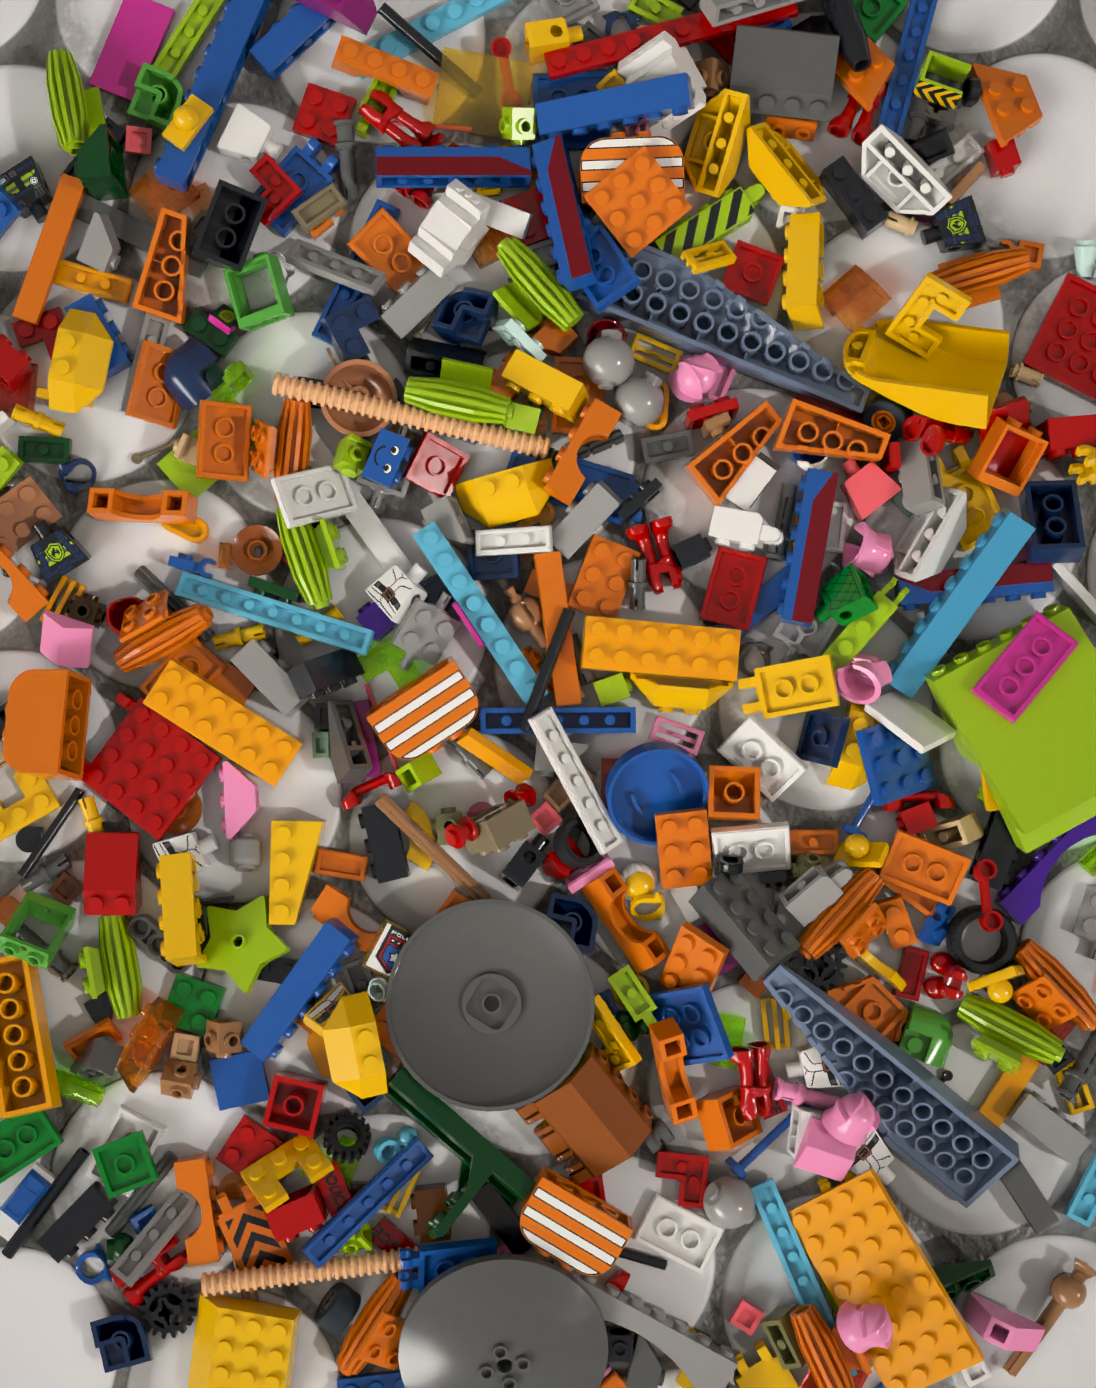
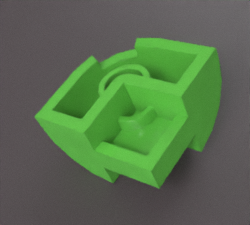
(155, 96)
(926, 1035)

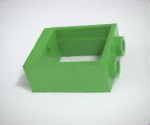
(267, 316)
(37, 907)

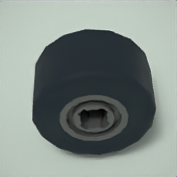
(337, 1308)

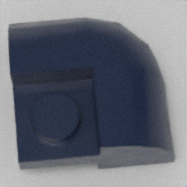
(466, 316)
(192, 373)
(575, 918)
(121, 1341)

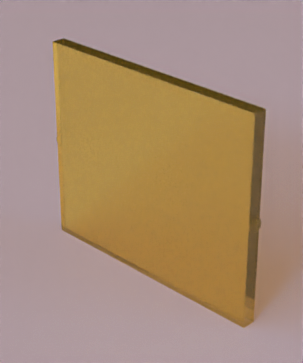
(476, 88)

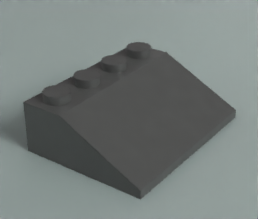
(785, 71)

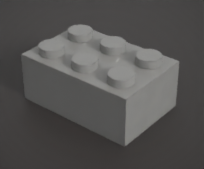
(269, 675)

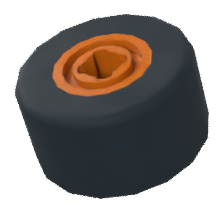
(886, 416)

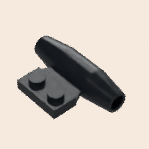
(842, 19)

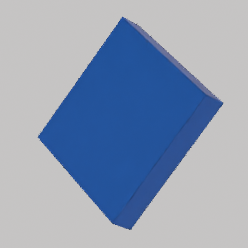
(239, 1080)

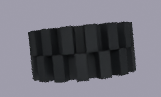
(347, 1152)

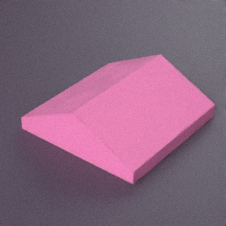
(66, 640)
(823, 1153)

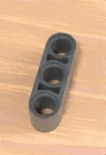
(148, 941)
(1029, 1198)

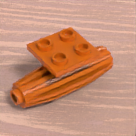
(984, 272)
(285, 447)
(155, 633)
(848, 920)
(1052, 991)
(376, 1330)
(825, 1350)

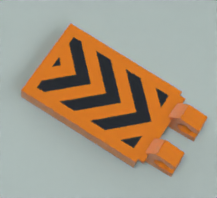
(250, 1233)

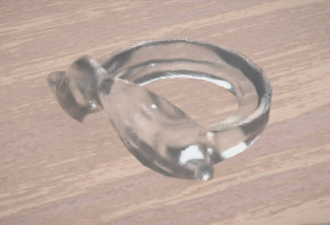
(290, 269)

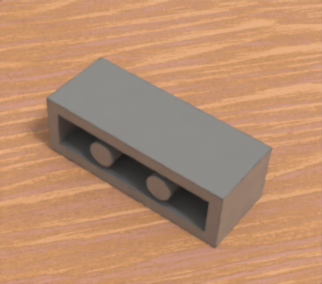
(414, 301)
(919, 479)
(584, 518)
(1049, 1126)

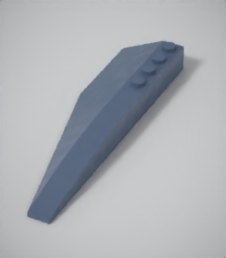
(709, 318)
(916, 1109)

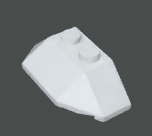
(901, 174)
(931, 538)

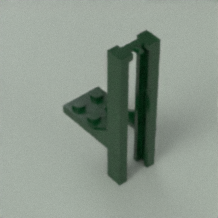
(479, 1158)

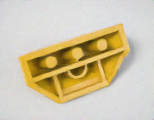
(717, 142)
(782, 168)
(79, 362)
(505, 494)
(679, 692)
(851, 769)
(355, 1047)

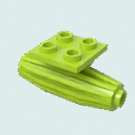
(73, 110)
(534, 289)
(460, 394)
(309, 557)
(113, 967)
(1007, 1035)

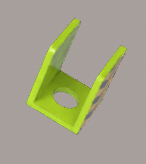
(947, 68)

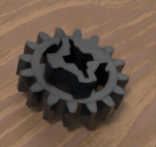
(818, 974)
(168, 1321)

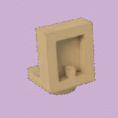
(186, 449)

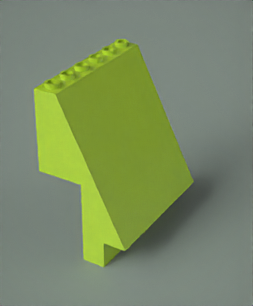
(1044, 760)

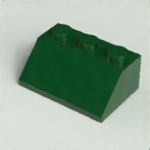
(102, 166)

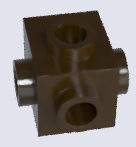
(95, 611)

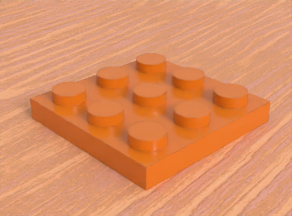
(637, 201)

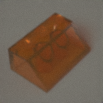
(148, 1042)

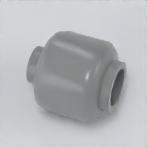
(245, 852)

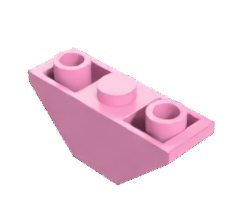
(238, 799)
(1002, 1325)

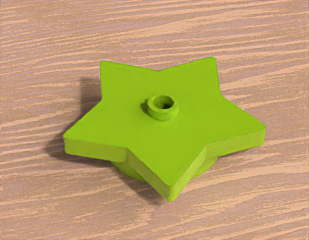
(258, 944)

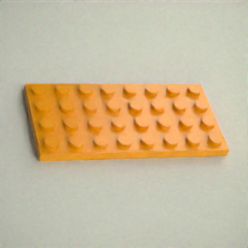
(873, 1257)

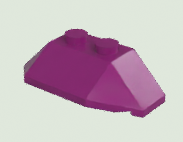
(352, 13)

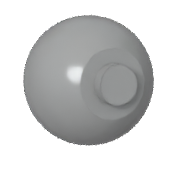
(608, 360)
(639, 400)
(729, 1202)

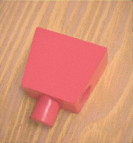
(866, 487)

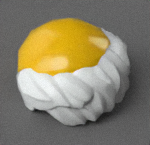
(639, 879)

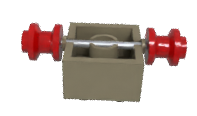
(497, 825)

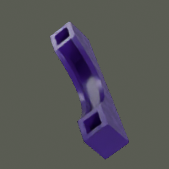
(1024, 894)

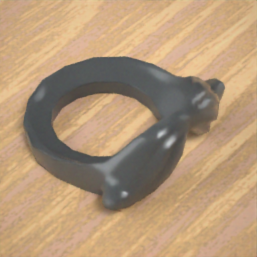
(745, 648)

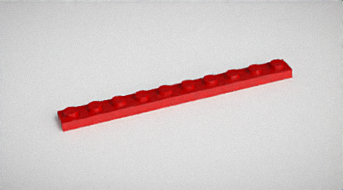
(614, 48)

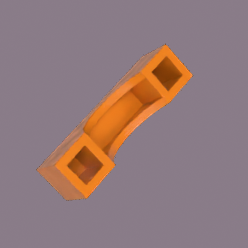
(366, 61)
(555, 343)
(596, 425)
(119, 506)
(26, 596)
(335, 904)
(640, 946)
(668, 1051)
(195, 1177)

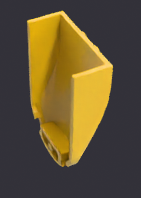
(951, 386)

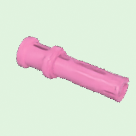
(799, 1094)

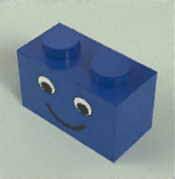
(387, 458)

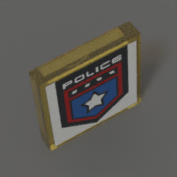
(385, 948)

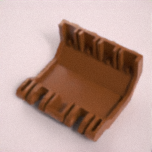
(590, 1118)

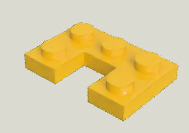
(929, 294)
(36, 804)
(618, 1047)
(264, 1174)

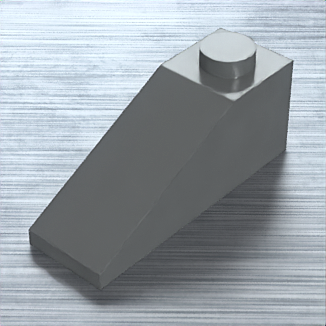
(347, 743)

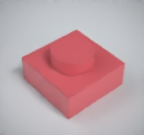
(138, 140)
(546, 818)
(746, 1316)

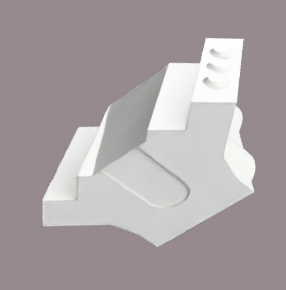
(659, 59)
(451, 229)

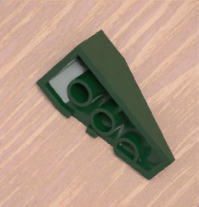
(964, 1276)

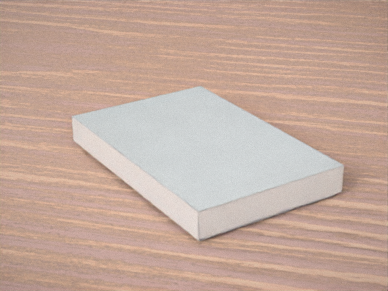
(313, 495)
(910, 721)
(757, 746)
(762, 846)
(124, 1123)
(678, 1233)

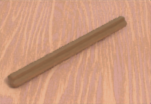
(431, 848)

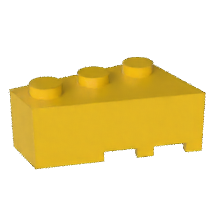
(545, 385)

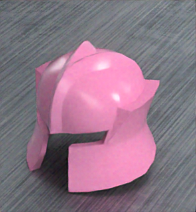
(694, 377)
(874, 553)
(863, 678)
(851, 1119)
(864, 1326)

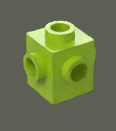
(518, 124)

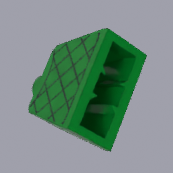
(846, 597)

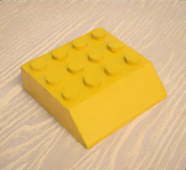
(243, 1344)

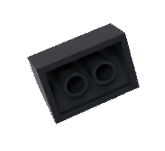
(229, 227)

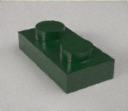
(210, 335)
(44, 449)
(283, 594)

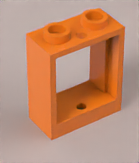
(1025, 465)

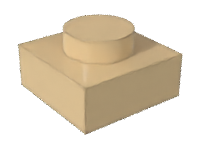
(185, 1046)

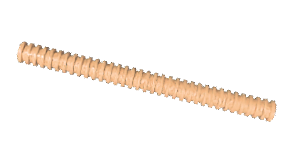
(409, 415)
(301, 1272)

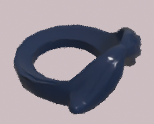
(611, 17)
(65, 468)

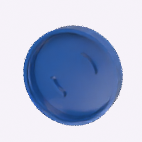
(651, 781)

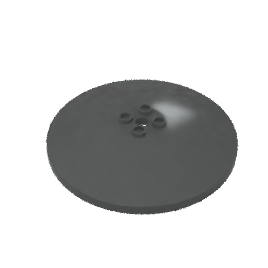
(441, 1016)
(501, 1311)

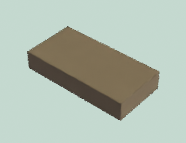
(319, 208)

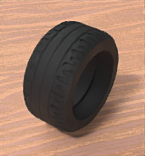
(998, 960)

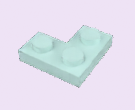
(513, 334)

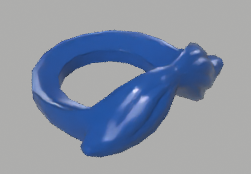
(97, 1253)

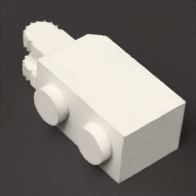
(742, 528)

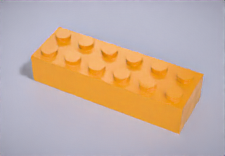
(660, 649)
(223, 722)
(26, 1050)

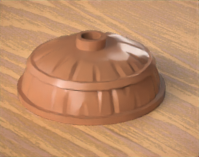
(363, 377)

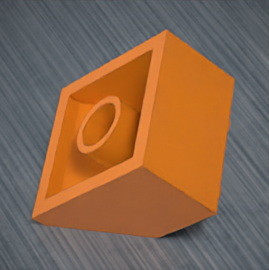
(733, 794)
(722, 1120)

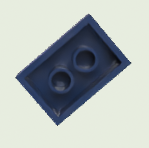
(1056, 515)

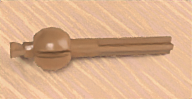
(526, 616)
(1067, 1292)

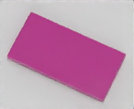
(131, 41)
(1024, 667)

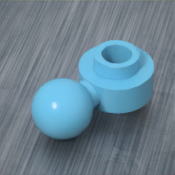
(393, 1145)

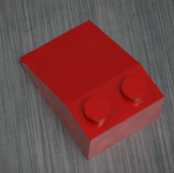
(112, 874)

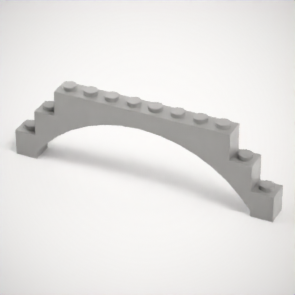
(694, 1353)

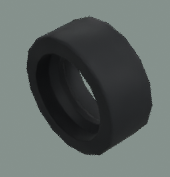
(563, 850)

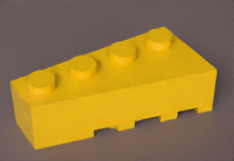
(804, 271)
(291, 866)
(180, 909)

